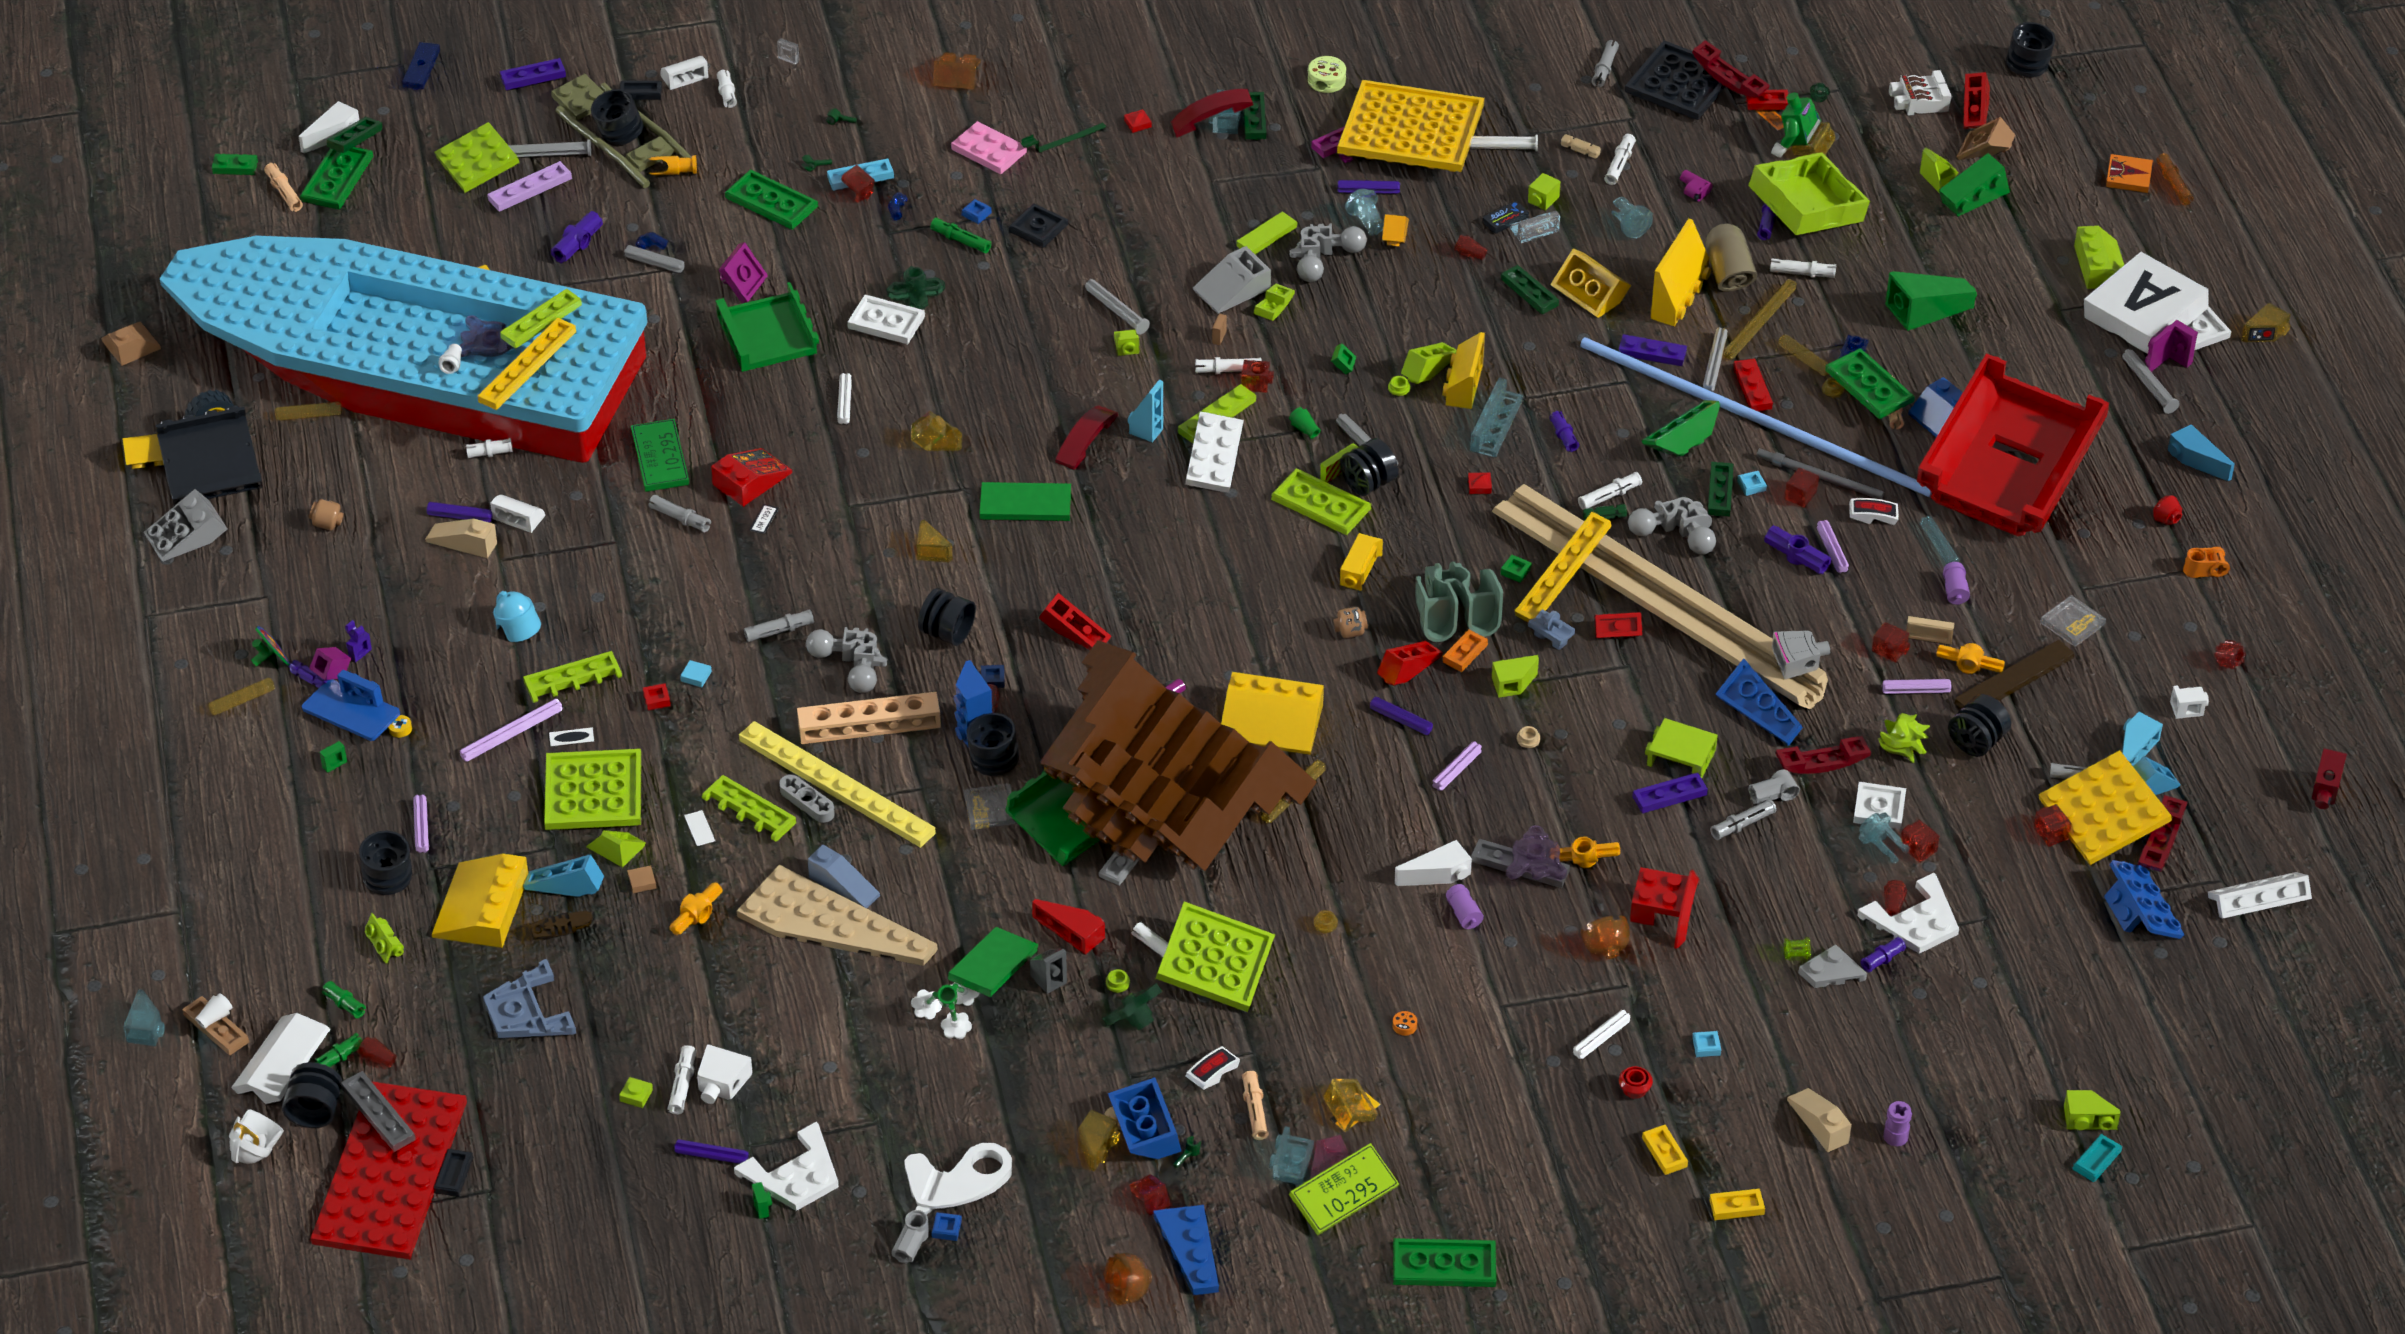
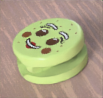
(1326, 74)

